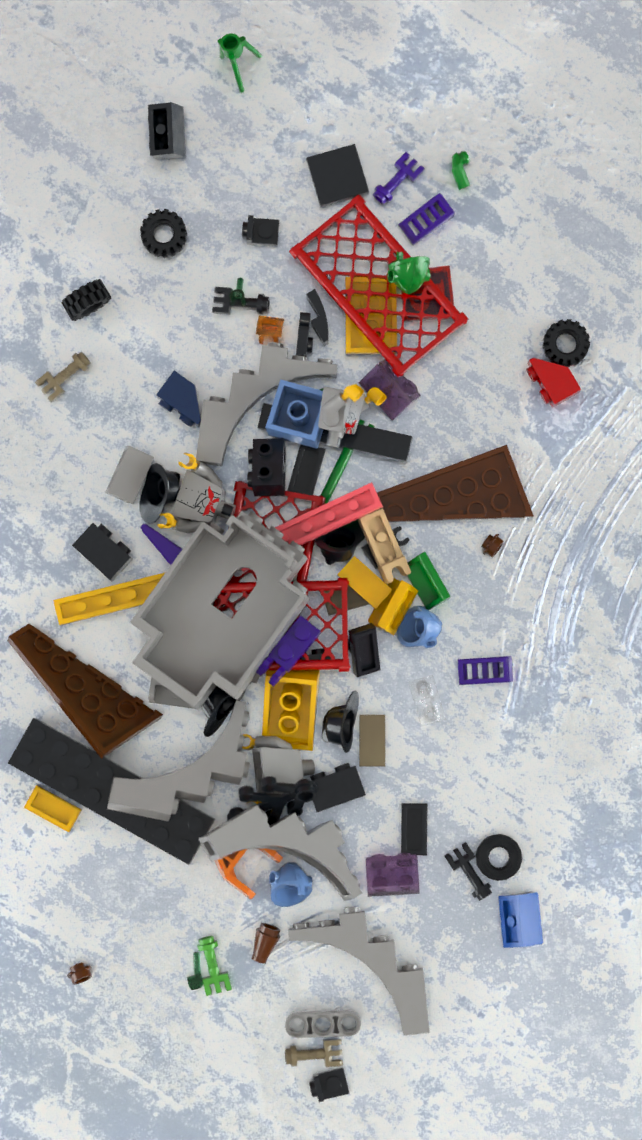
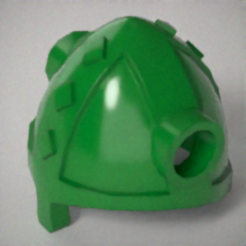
(409, 273)

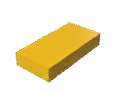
(365, 582)
(52, 808)

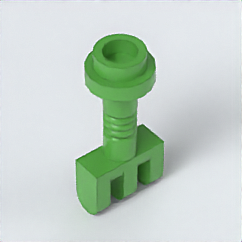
(207, 945)

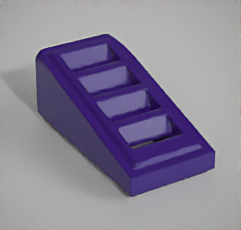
(440, 220)
(166, 547)
(507, 666)

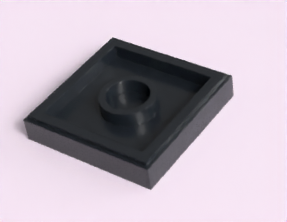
(337, 175)

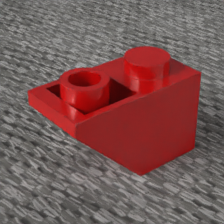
(554, 379)

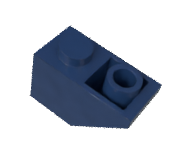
(182, 397)

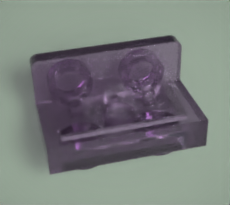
(399, 390)
(392, 875)

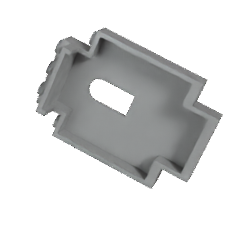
(196, 643)

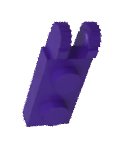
(290, 649)

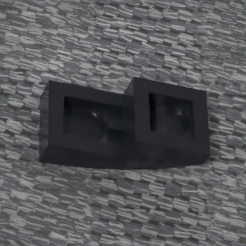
(320, 323)

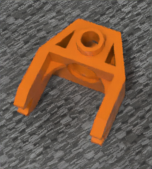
(226, 868)

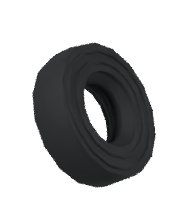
(487, 846)

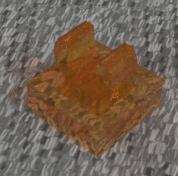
(269, 327)

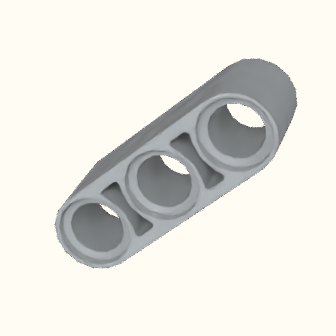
(310, 1029)

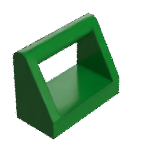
(427, 581)

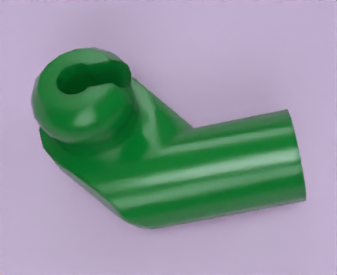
(458, 171)

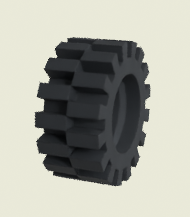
(156, 219)
(86, 300)
(573, 329)

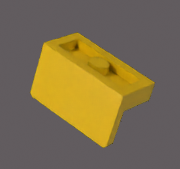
(394, 607)

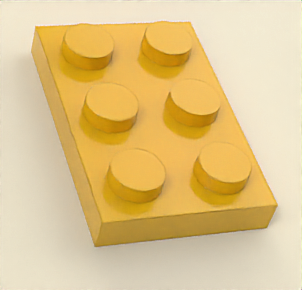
(355, 340)

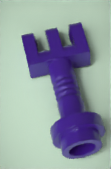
(383, 194)

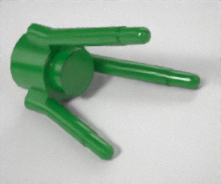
(232, 48)

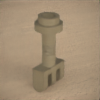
(54, 383)
(326, 1053)

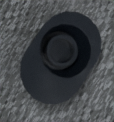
(158, 491)
(340, 543)
(217, 709)
(339, 723)

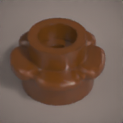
(492, 545)
(79, 973)

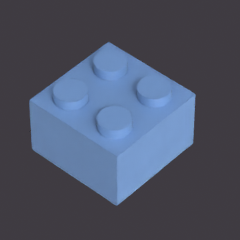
(296, 414)

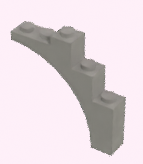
(222, 418)
(156, 795)
(286, 835)
(404, 985)

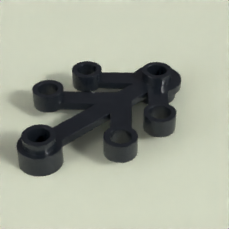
(301, 792)

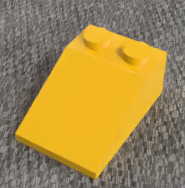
(292, 707)

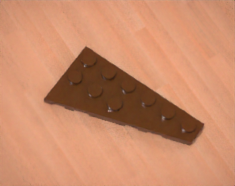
(470, 489)

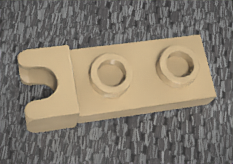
(383, 545)

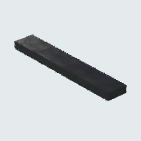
(365, 440)

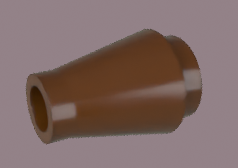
(265, 941)

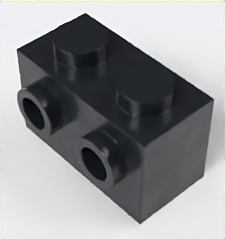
(166, 130)
(268, 467)
(103, 551)
(337, 787)

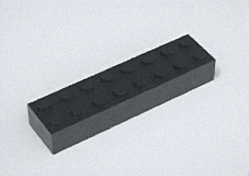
(88, 781)

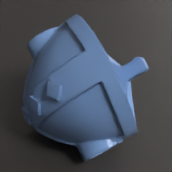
(419, 628)
(289, 885)

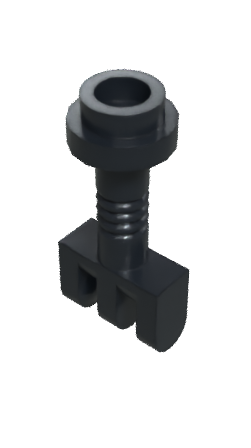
(261, 303)
(482, 890)

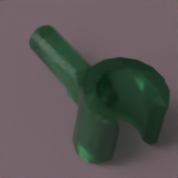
(238, 293)
(195, 981)

